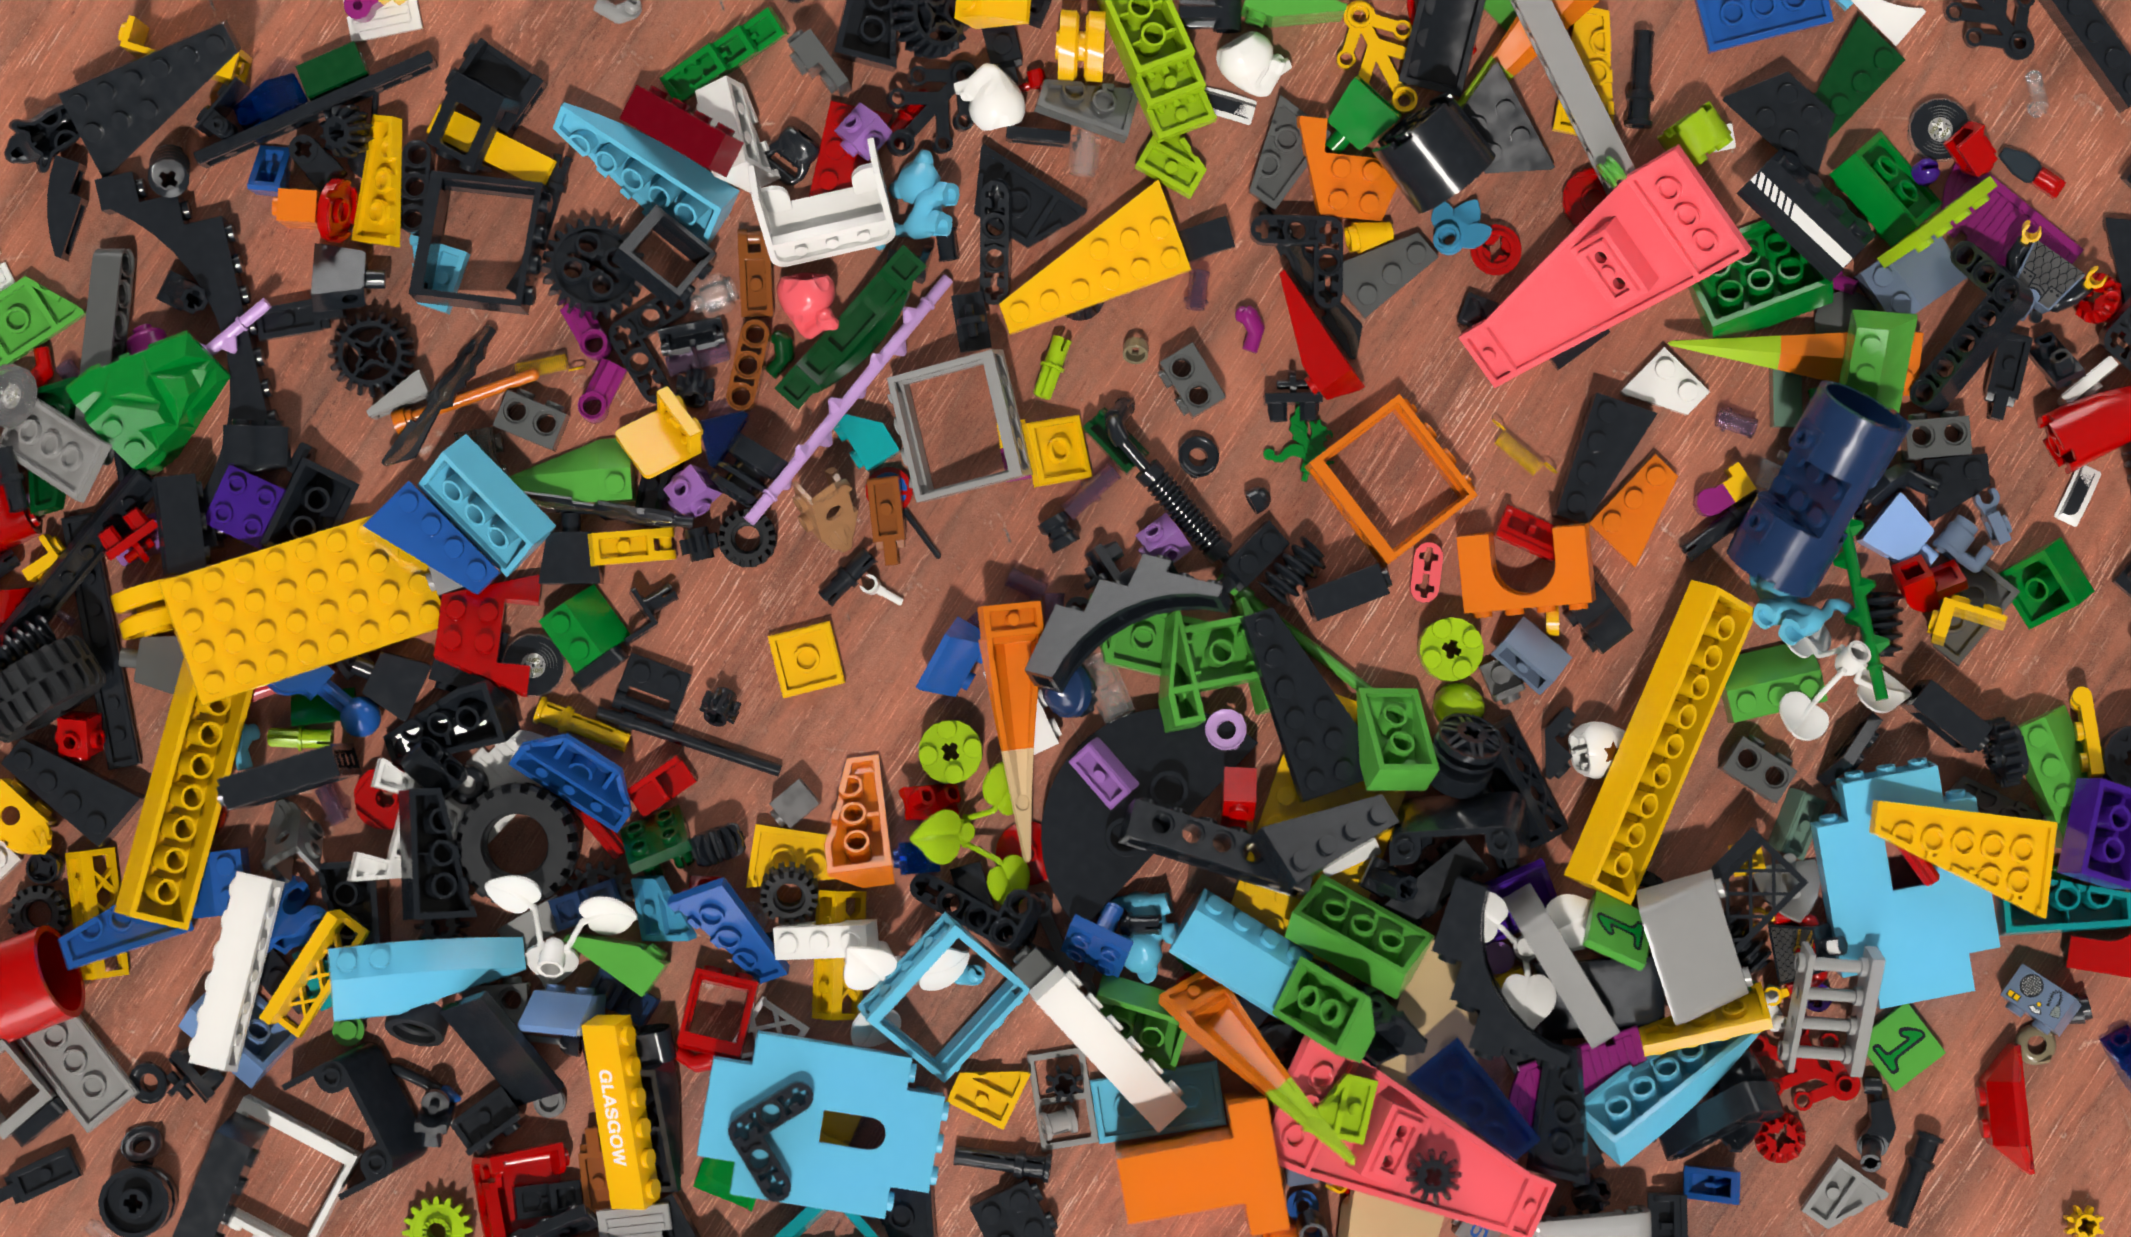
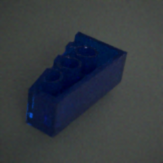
(1471, 1097)

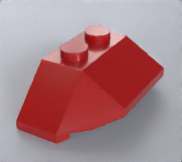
(2005, 1108)

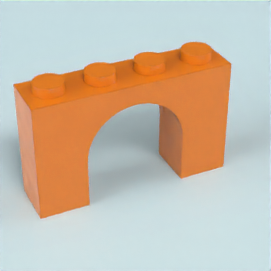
(1487, 592)

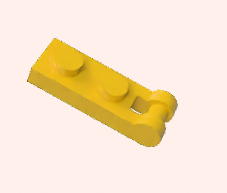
(631, 546)
(2087, 732)

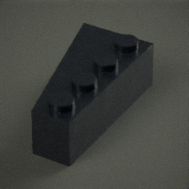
(78, 793)

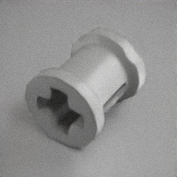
(1058, 1122)

